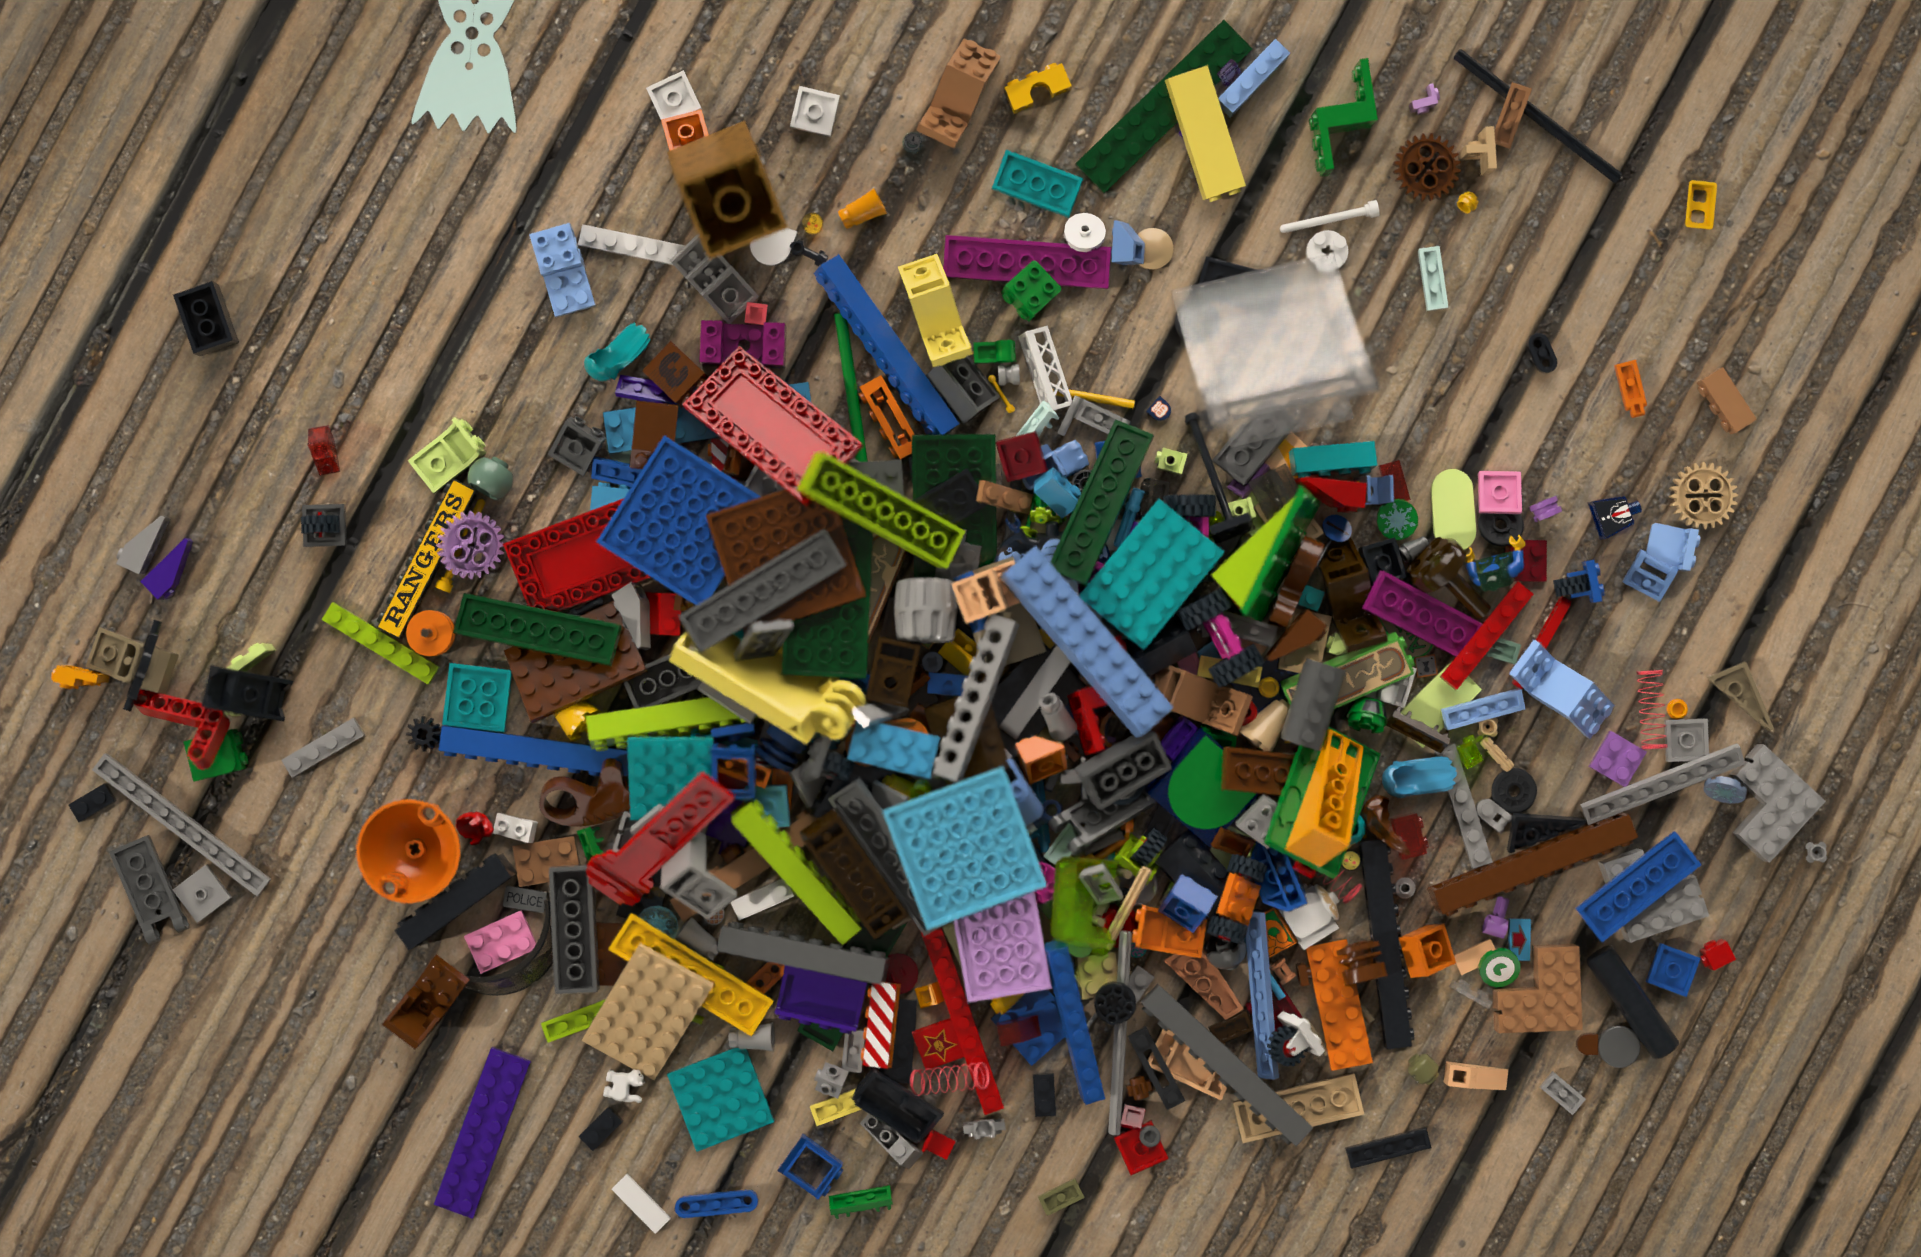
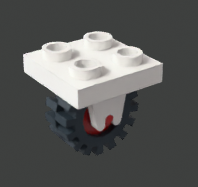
(1293, 1040)

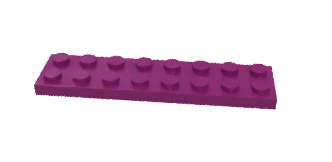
(1004, 258)

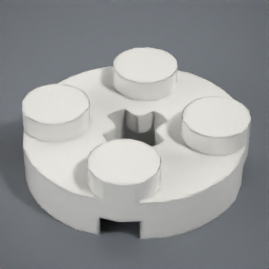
(1328, 238)

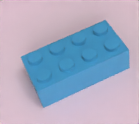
(894, 748)

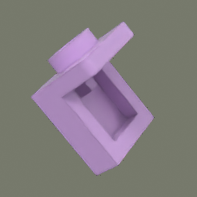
(1422, 105)

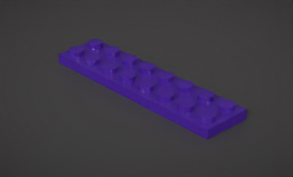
(482, 1132)

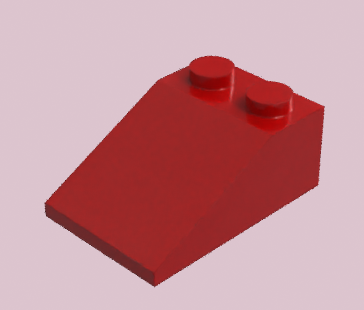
(1338, 494)

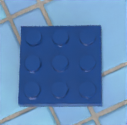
(1045, 1006)

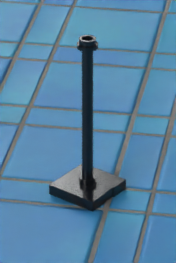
(1232, 525)

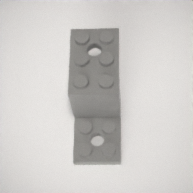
(687, 876)

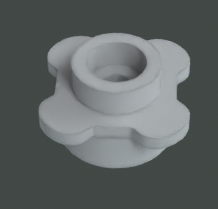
(1811, 848)

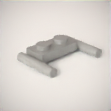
(1089, 414)

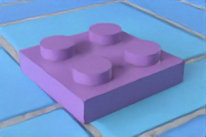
(1617, 759)

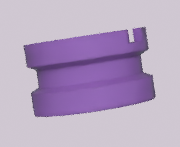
(1545, 508)

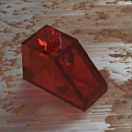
(1018, 1030)

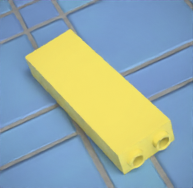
(1205, 133)

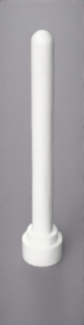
(1370, 209)

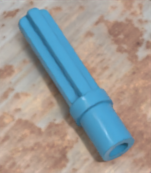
(1131, 510)

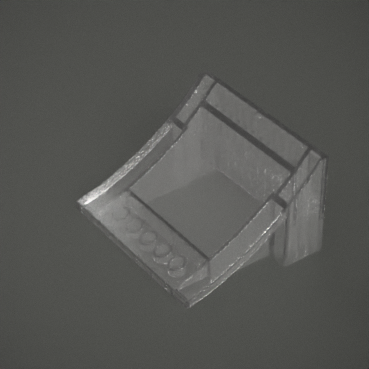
(1274, 350)

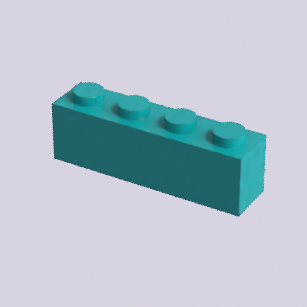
(1332, 459)

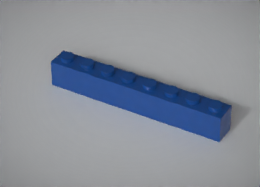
(1074, 1022)

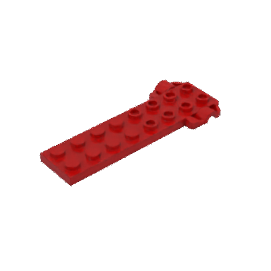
(628, 872)

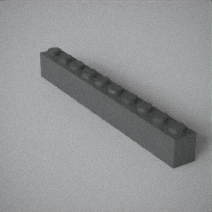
(1226, 1065)

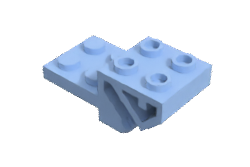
(562, 269)

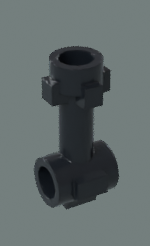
(798, 249)

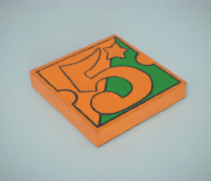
(1278, 932)

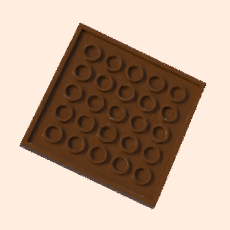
(770, 526)

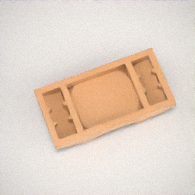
(1185, 1066)

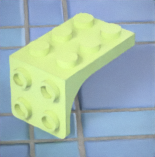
(448, 455)
(244, 663)

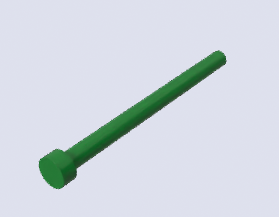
(850, 384)

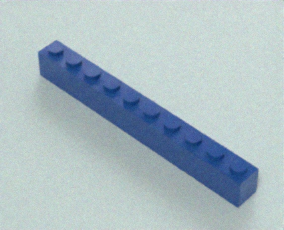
(885, 347)
(527, 749)

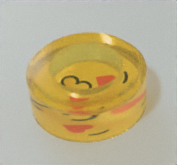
(812, 223)

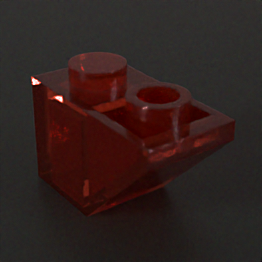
(323, 450)

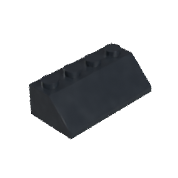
(1194, 860)

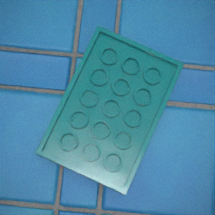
(1151, 574)

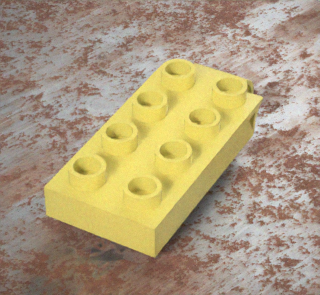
(790, 702)

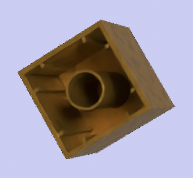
(726, 190)

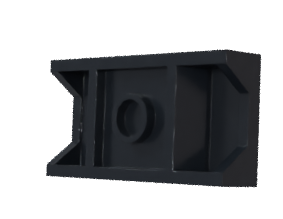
(245, 693)

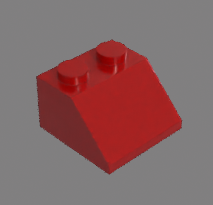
(662, 616)

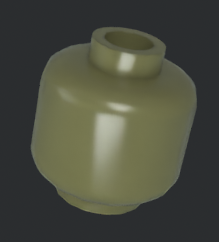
(1423, 1068)

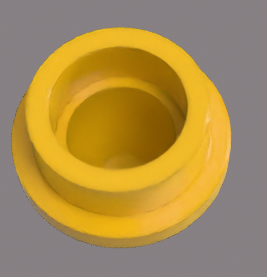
(1467, 202)

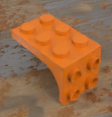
(1165, 935)

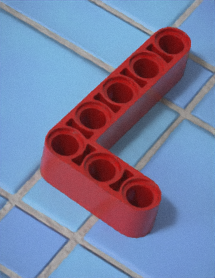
(169, 708)

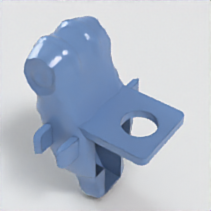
(1065, 459)

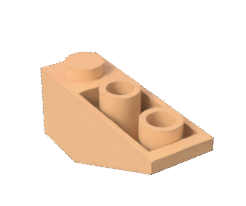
(1475, 1076)

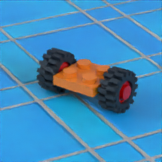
(1238, 899)

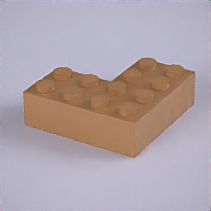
(1553, 1000)

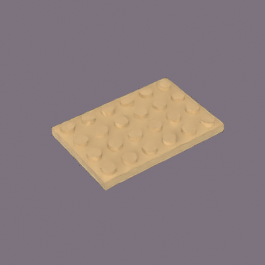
(647, 1011)

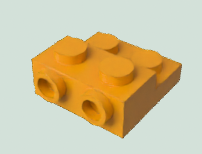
(73, 677)

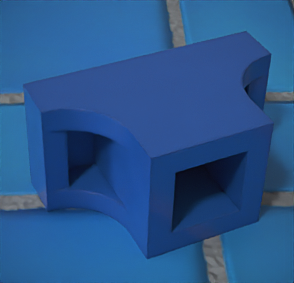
(946, 684)

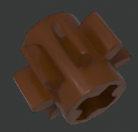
(1139, 1087)

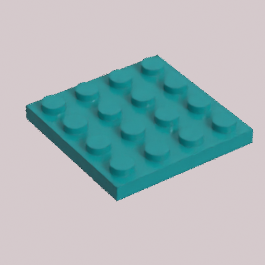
(664, 768)
(720, 1097)

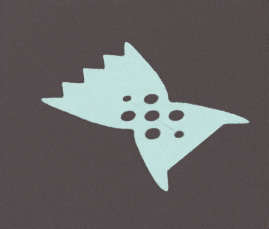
(472, 92)

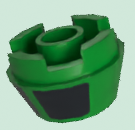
(1368, 715)

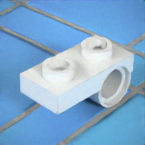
(515, 827)

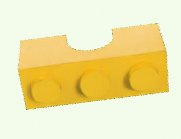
(1052, 78)

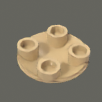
(1157, 248)

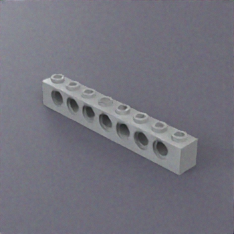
(978, 710)

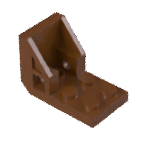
(426, 1002)

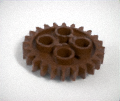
(1412, 156)

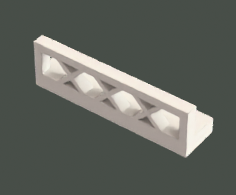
(1038, 368)

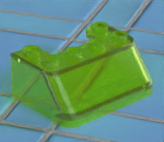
(1074, 904)

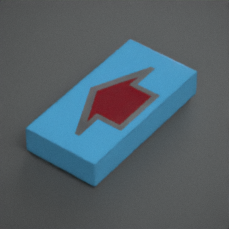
(1520, 937)

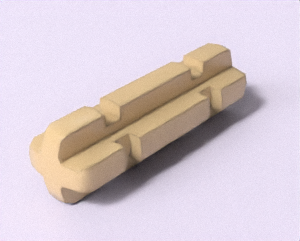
(1497, 754)

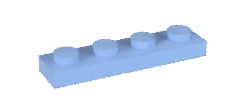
(1483, 709)

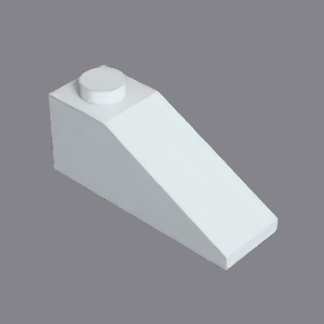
(762, 898)

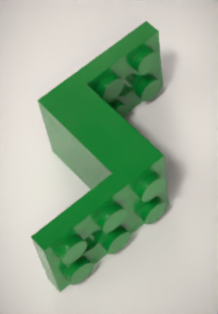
(1343, 117)

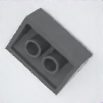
(963, 387)

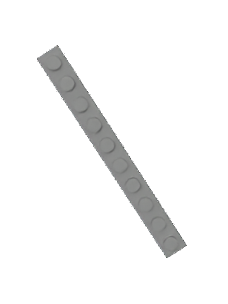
(181, 824)

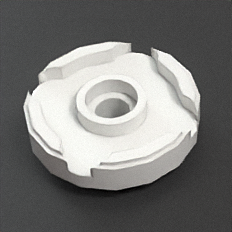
(1082, 240)

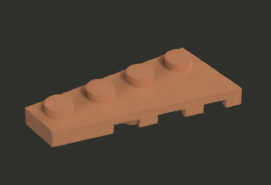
(1206, 982)

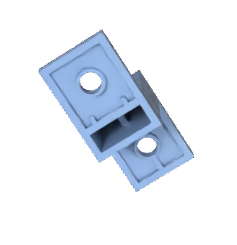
(1562, 689)

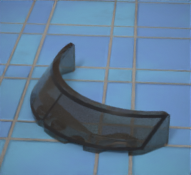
(524, 973)

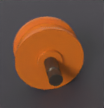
(430, 633)

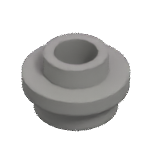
(1400, 882)

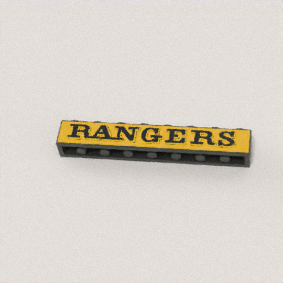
(425, 562)

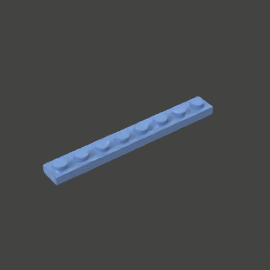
(1261, 994)

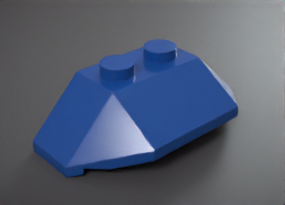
(1281, 883)

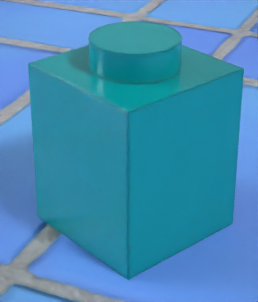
(1310, 598)

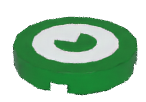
(1499, 967)

